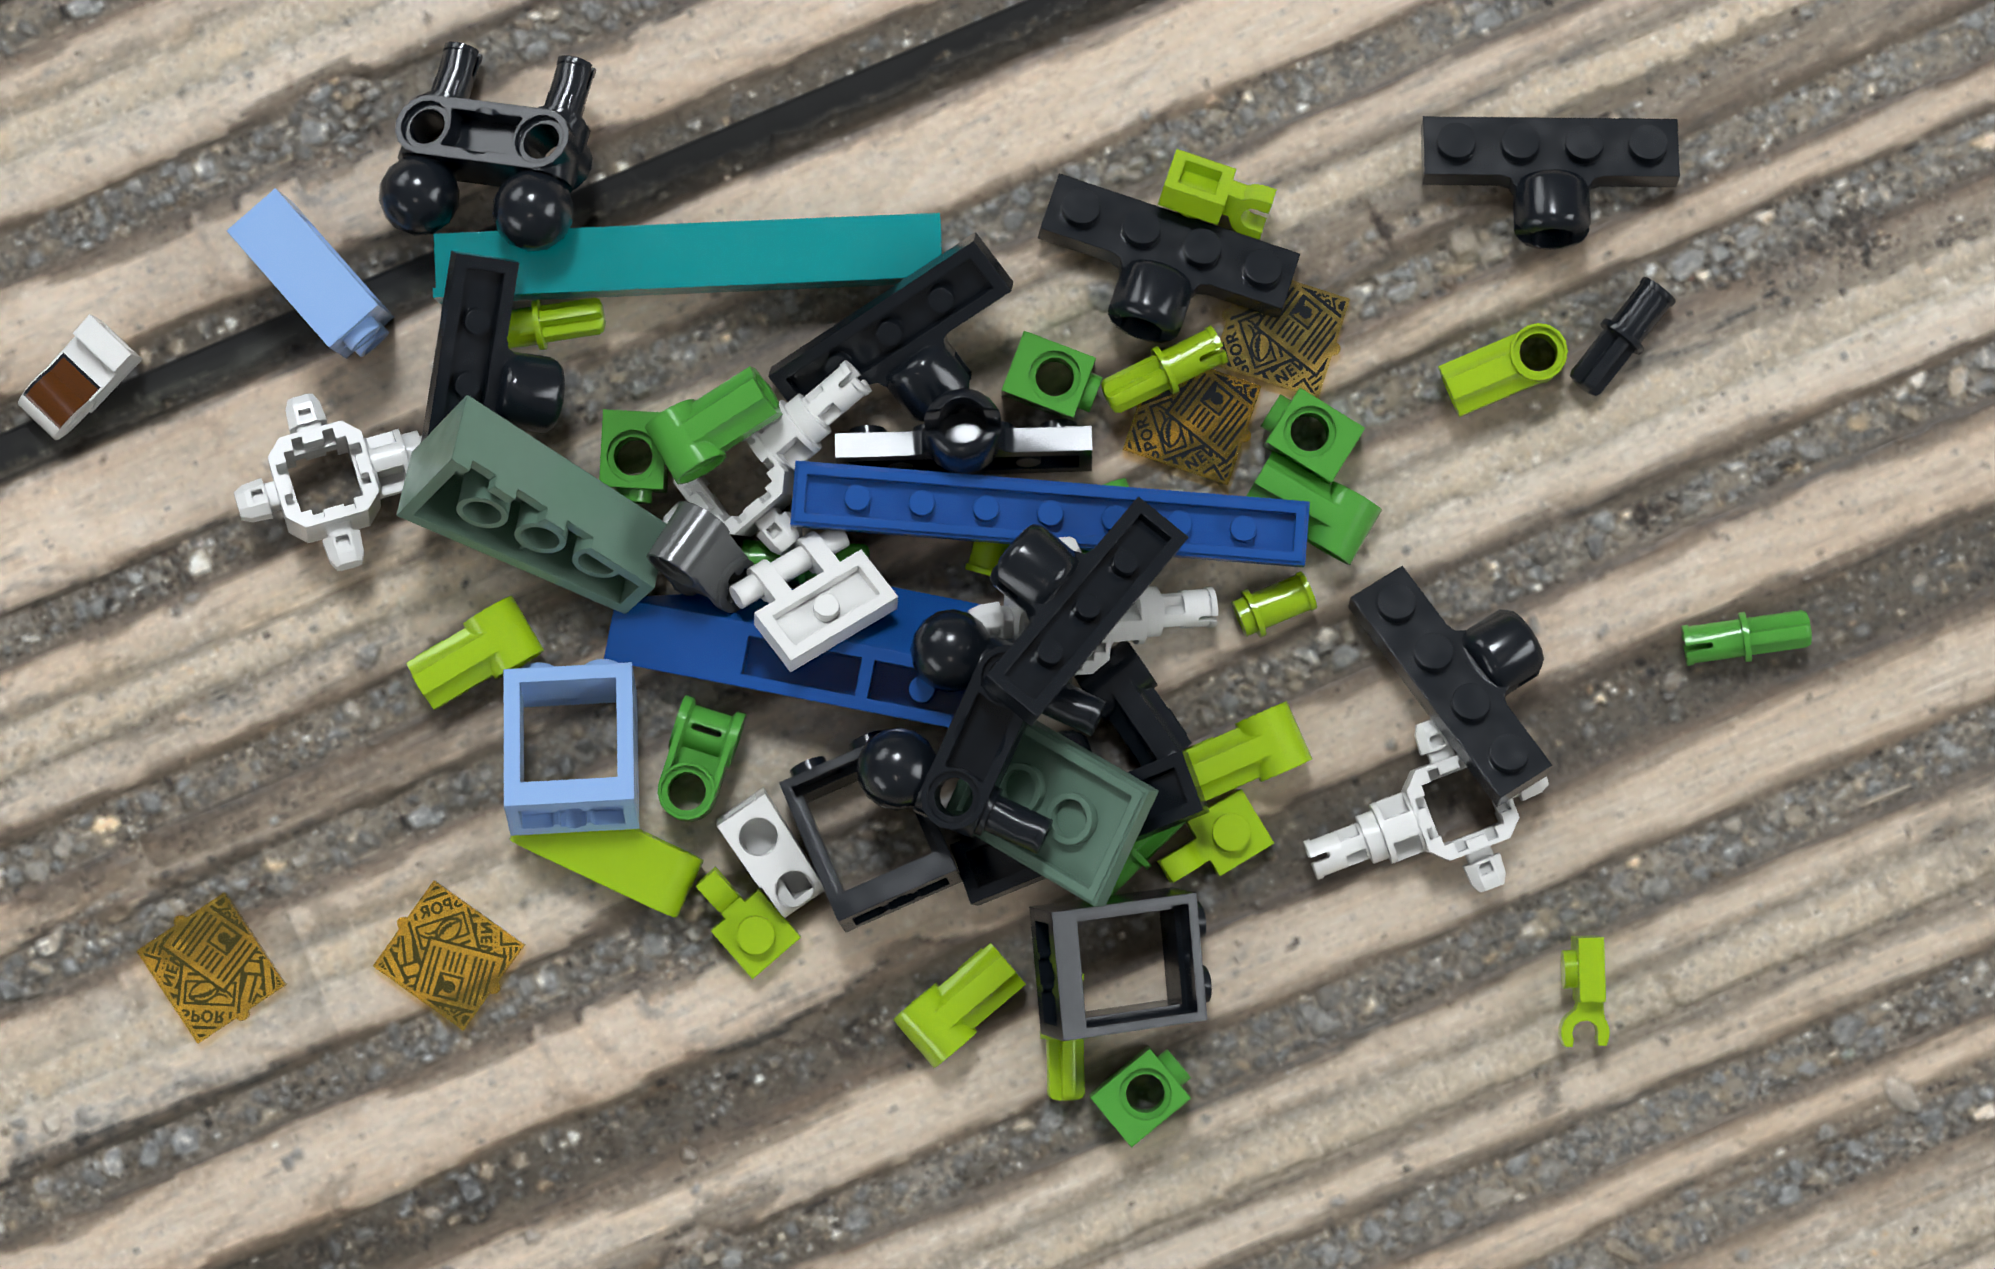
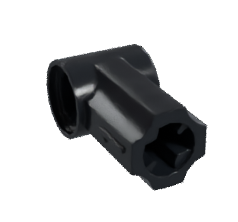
(1135, 705)

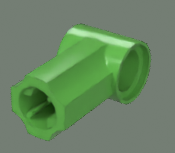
(698, 432)
(1337, 514)

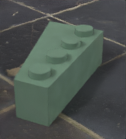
(529, 508)

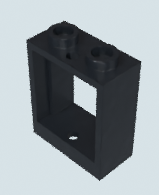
(886, 892)
(1060, 972)

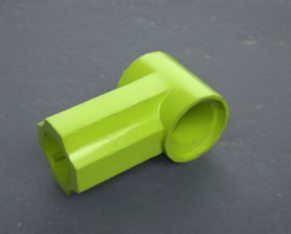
(1498, 371)
(488, 644)
(1255, 749)
(948, 1013)

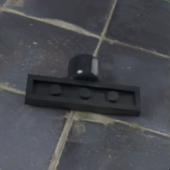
(1550, 165)
(1164, 258)
(904, 331)
(475, 353)
(967, 437)
(1072, 601)
(1461, 678)
(992, 874)

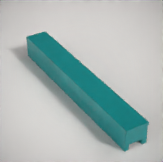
(710, 256)

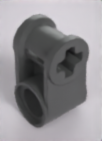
(699, 556)

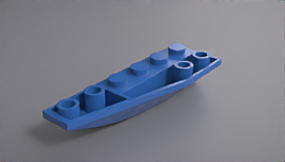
(861, 673)

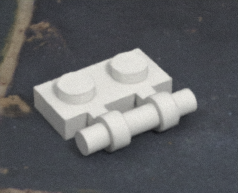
(820, 611)

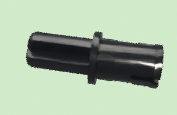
(1621, 336)

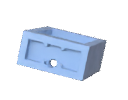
(312, 275)
(571, 803)

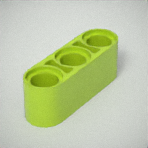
(623, 861)

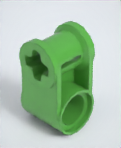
(699, 755)

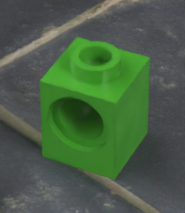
(1030, 357)
(617, 430)
(1340, 434)
(1134, 1122)

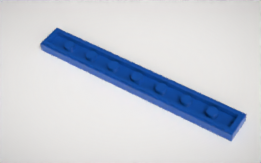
(1002, 507)

